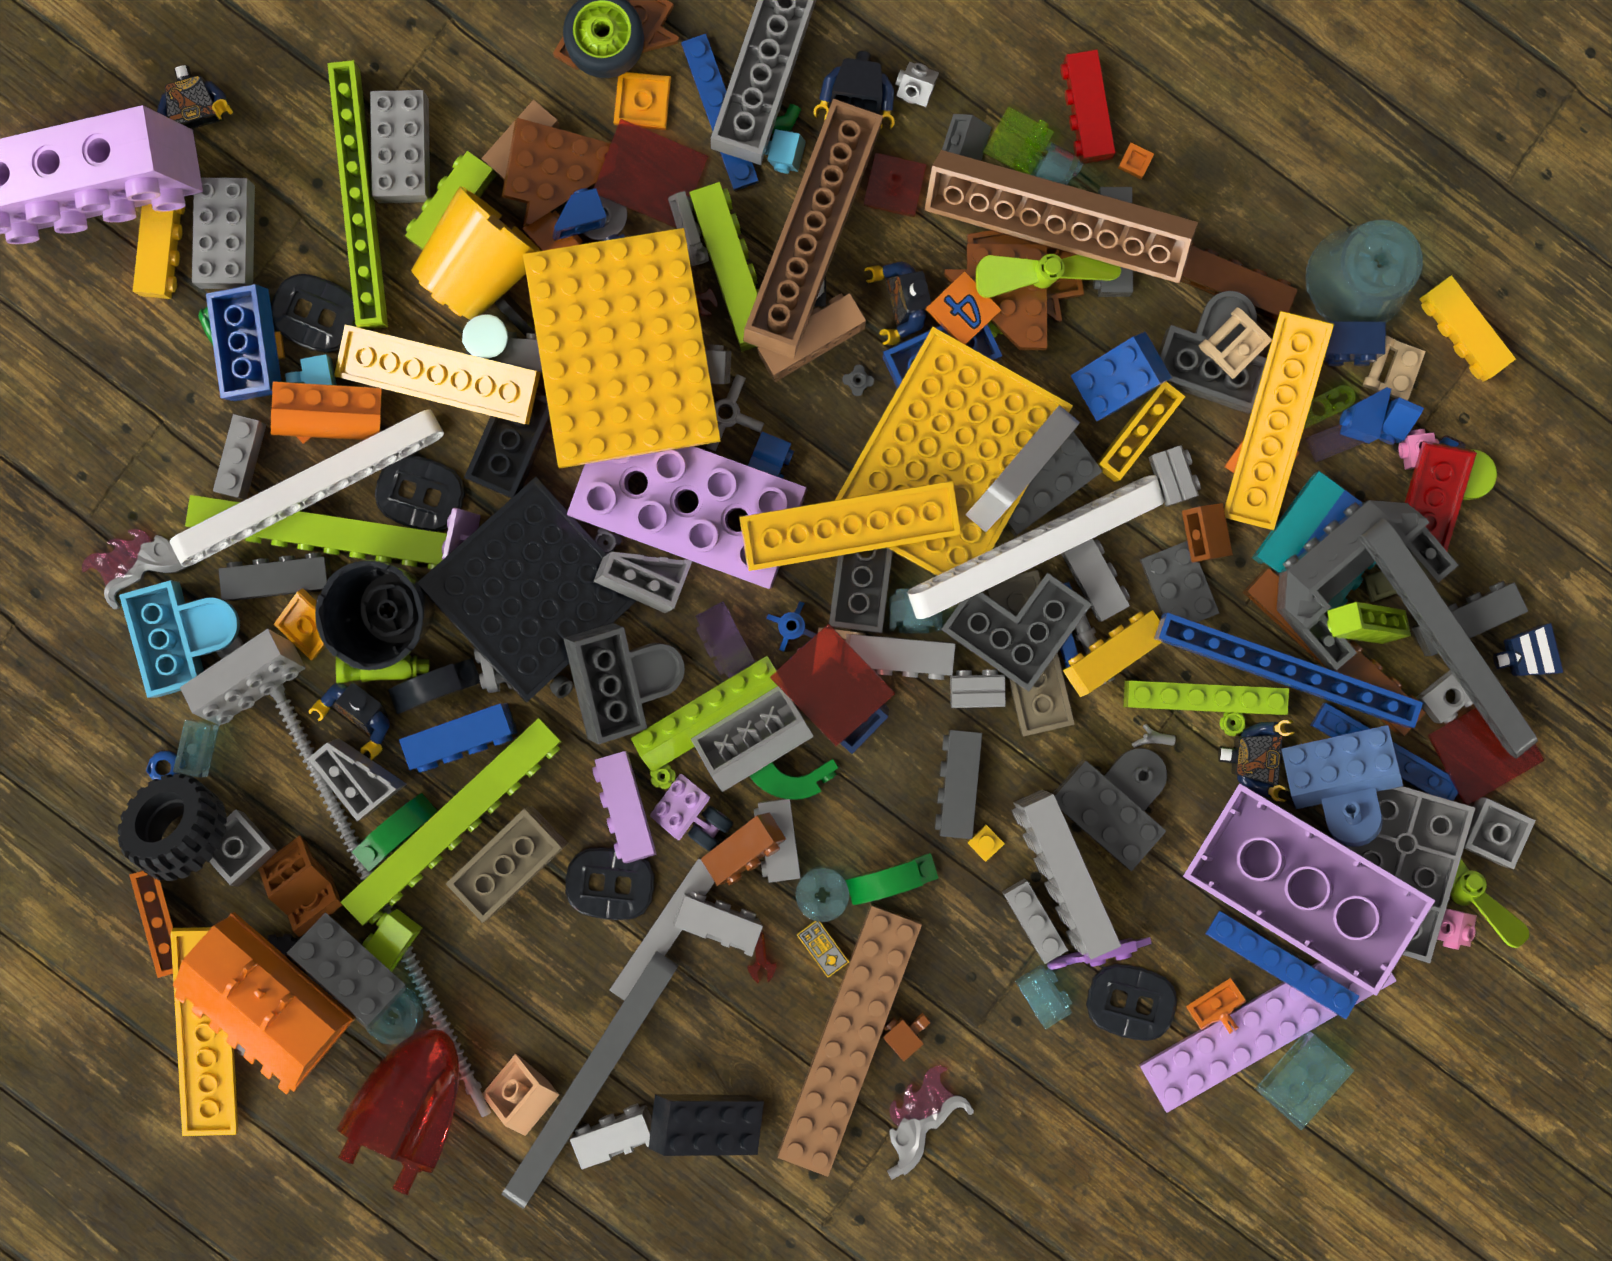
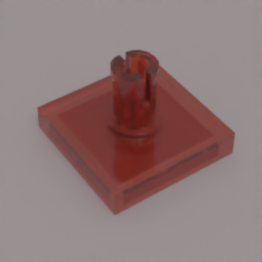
(894, 185)

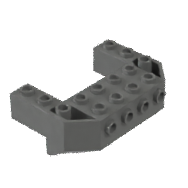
(1337, 560)

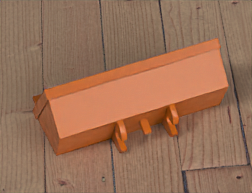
(260, 1001)

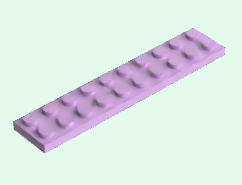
(1263, 1028)

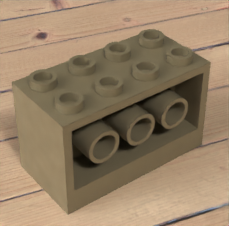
(507, 863)

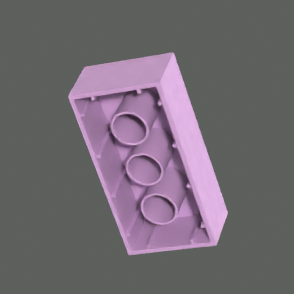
(1309, 889)

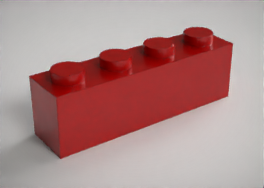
(1088, 107)

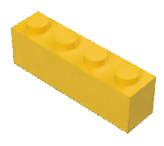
(157, 252)
(1467, 329)
(1139, 431)
(1114, 654)

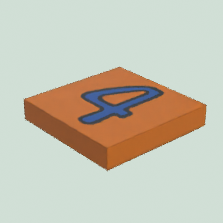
(963, 309)

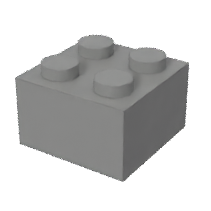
(1498, 833)
(242, 849)

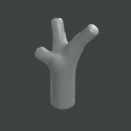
(1154, 737)

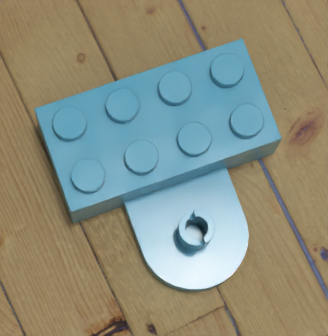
(174, 634)

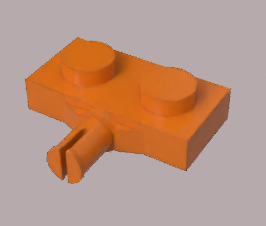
(1217, 1006)

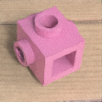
(1410, 447)
(1457, 929)

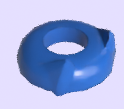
(155, 759)

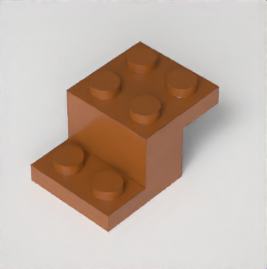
(299, 885)

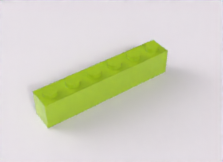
(1206, 697)
(674, 733)

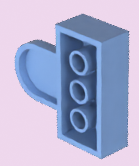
(1345, 779)

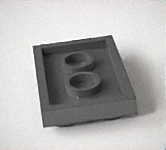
(1179, 584)

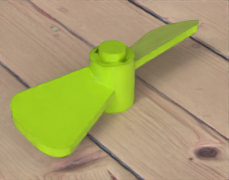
(1004, 274)
(1470, 888)

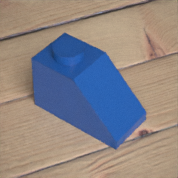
(580, 214)
(1366, 418)
(1399, 420)

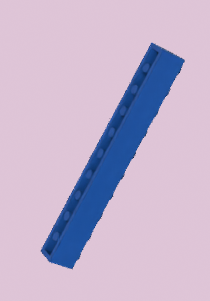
(1288, 670)

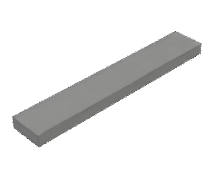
(663, 931)

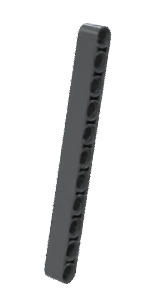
(1448, 637)
(590, 1079)

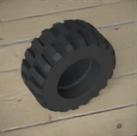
(188, 844)

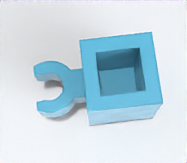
(785, 151)
(314, 371)

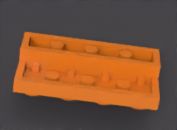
(325, 411)

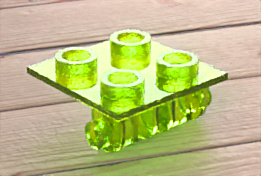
(1018, 141)

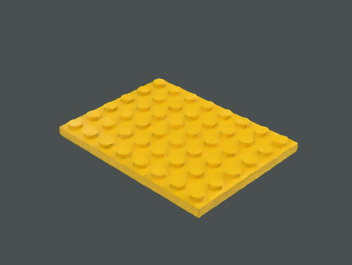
(621, 348)
(957, 423)

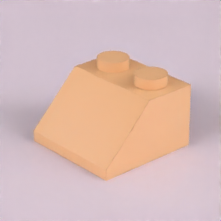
(520, 1095)

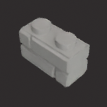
(1175, 475)
(977, 690)

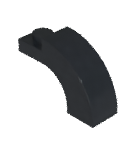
(434, 685)

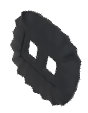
(322, 295)
(414, 512)
(608, 903)
(1126, 1021)

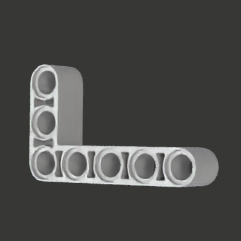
(1022, 469)

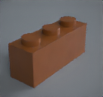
(744, 849)

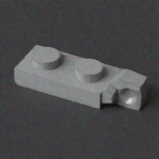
(682, 212)

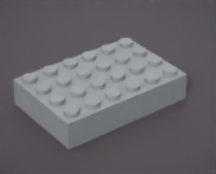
(1422, 847)
(1066, 874)

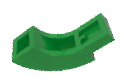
(793, 787)
(394, 831)
(892, 879)

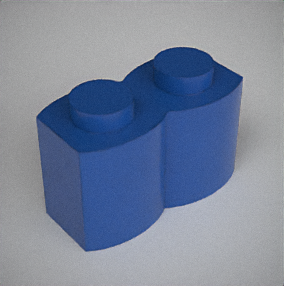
(771, 455)

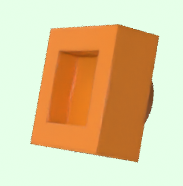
(1136, 161)

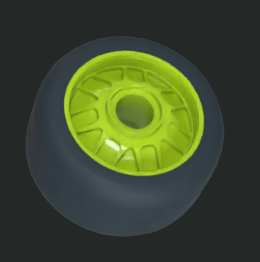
(605, 55)

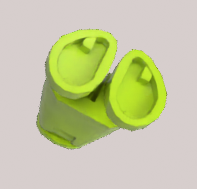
(404, 669)

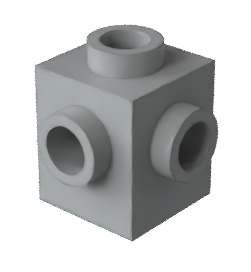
(916, 83)

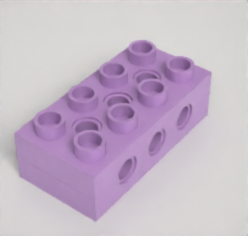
(94, 170)
(658, 521)

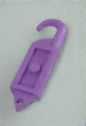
(1127, 947)

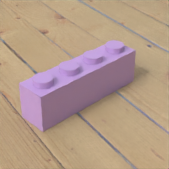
(625, 807)

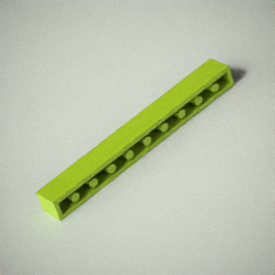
(357, 195)
(336, 534)
(450, 822)

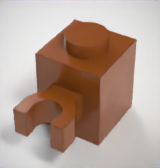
(904, 1036)

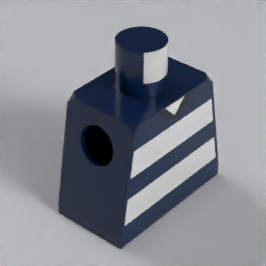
(1530, 652)

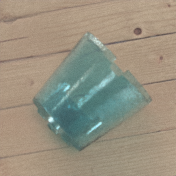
(1346, 278)

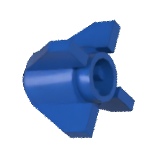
(788, 617)

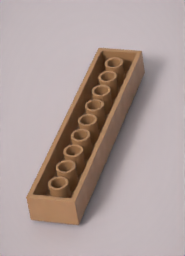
(1060, 216)
(812, 229)
(849, 1039)

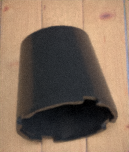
(356, 618)

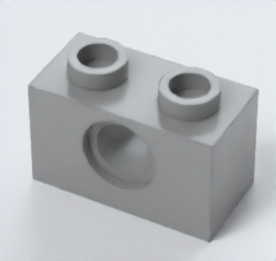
(1435, 702)

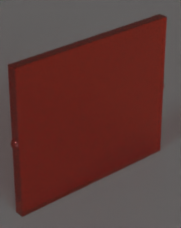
(646, 170)
(832, 684)
(1476, 756)

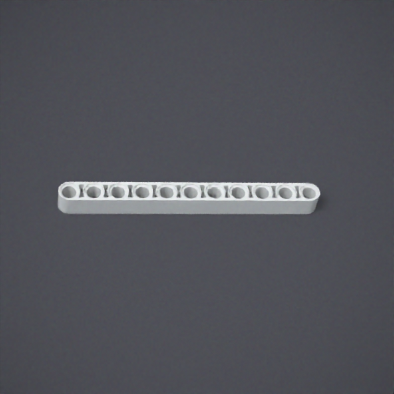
(306, 488)
(1035, 547)

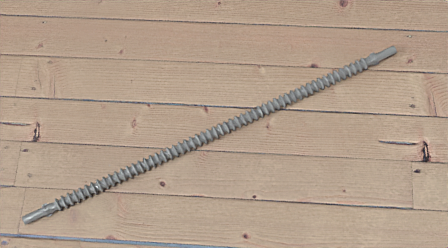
(472, 1086)

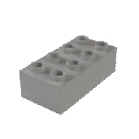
(400, 146)
(223, 234)
(243, 677)
(751, 738)

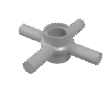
(737, 417)

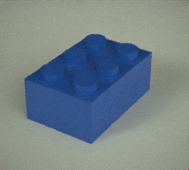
(1121, 376)

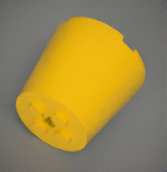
(471, 256)

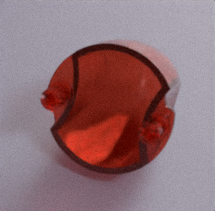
(406, 1106)

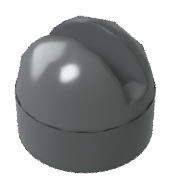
(561, 686)

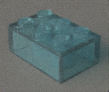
(1304, 1079)

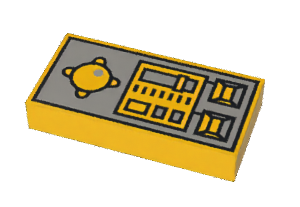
(822, 948)

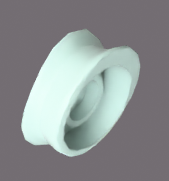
(485, 336)

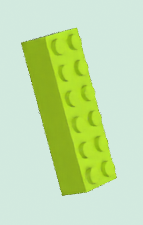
(727, 254)

